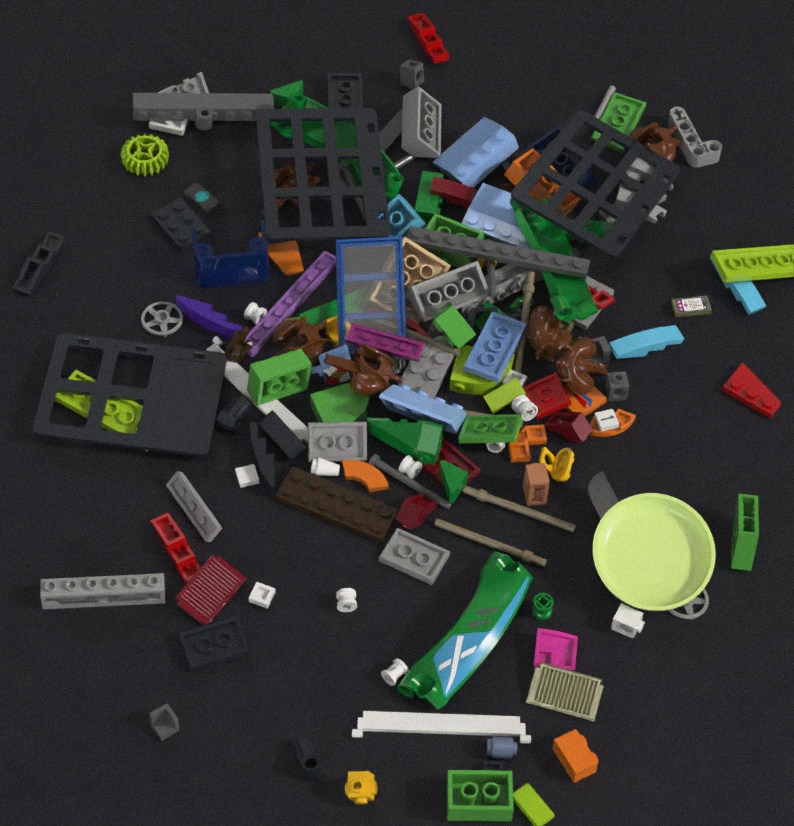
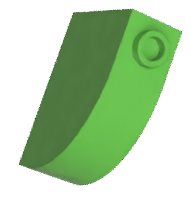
(339, 405)
(745, 532)

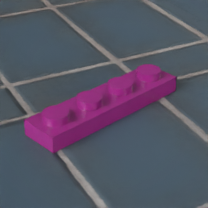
(386, 342)

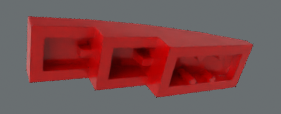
(427, 37)
(176, 546)

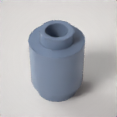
(501, 747)

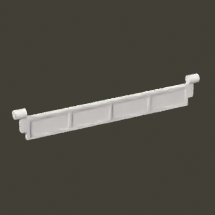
(239, 378)
(441, 724)

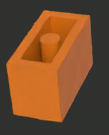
(575, 755)

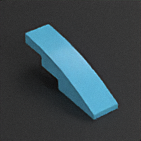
(746, 293)
(648, 340)

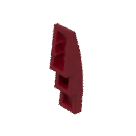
(453, 191)

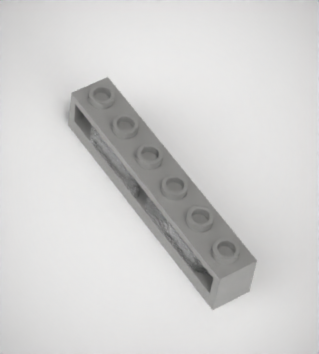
(509, 280)
(103, 591)

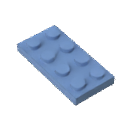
(495, 347)

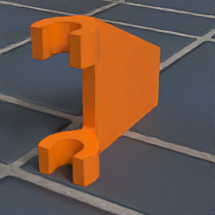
(286, 256)

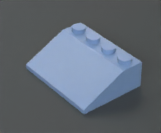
(477, 153)
(494, 216)
(420, 407)

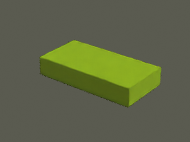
(504, 395)
(532, 805)

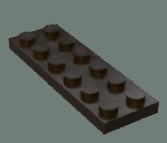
(337, 504)

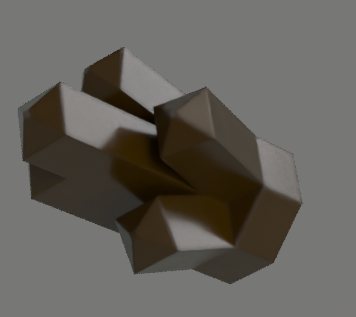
(236, 347)

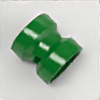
(542, 606)

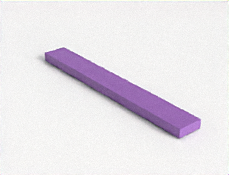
(291, 301)

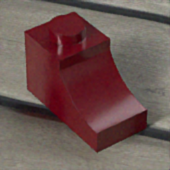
(569, 425)
(415, 510)

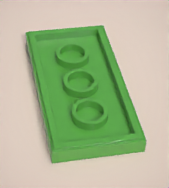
(623, 115)

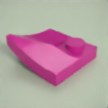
(555, 649)

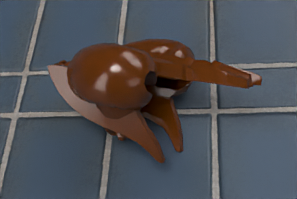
(657, 139)
(286, 177)
(545, 333)
(300, 335)
(575, 366)
(370, 370)

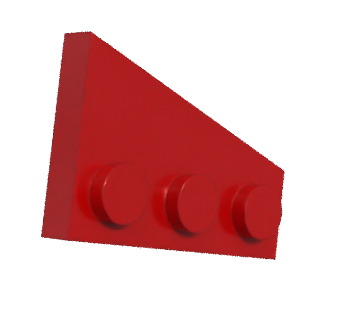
(751, 391)

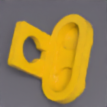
(560, 465)

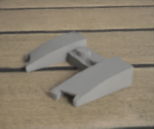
(639, 171)

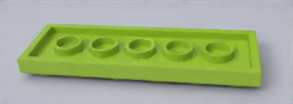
(755, 263)
(118, 416)

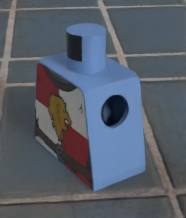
(332, 374)

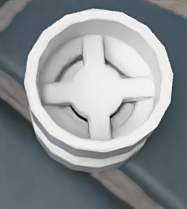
(524, 407)

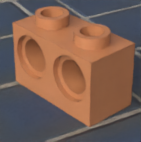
(536, 484)

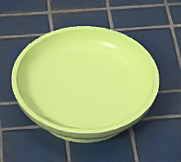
(653, 552)

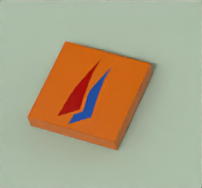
(585, 403)

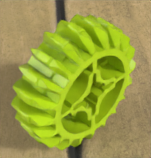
(149, 156)

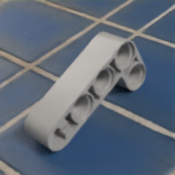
(695, 151)

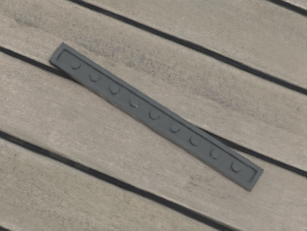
(499, 252)

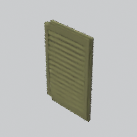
(565, 691)

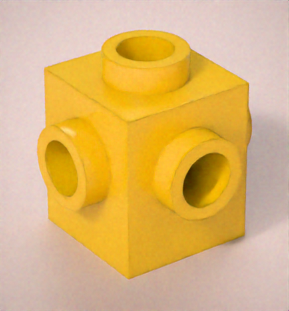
(361, 787)

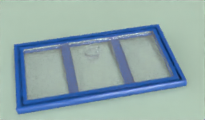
(370, 286)

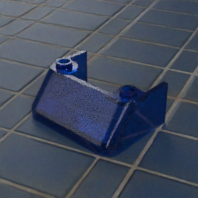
(232, 268)

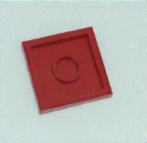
(547, 395)

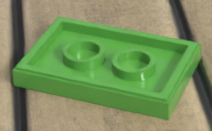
(490, 428)

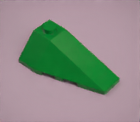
(418, 439)

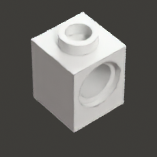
(627, 621)

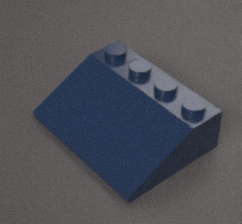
(565, 161)

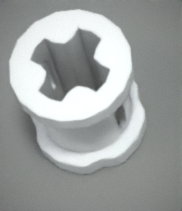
(395, 671)

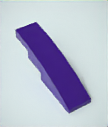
(203, 315)

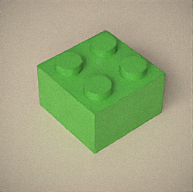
(453, 324)

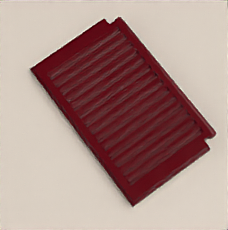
(209, 589)

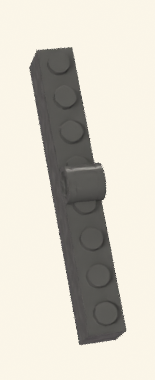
(199, 107)

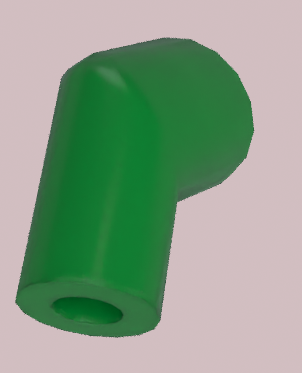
(518, 302)

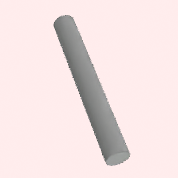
(605, 101)

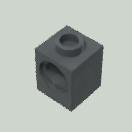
(411, 74)
(616, 386)

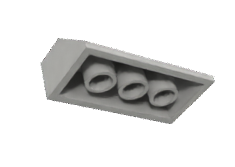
(421, 124)
(458, 286)

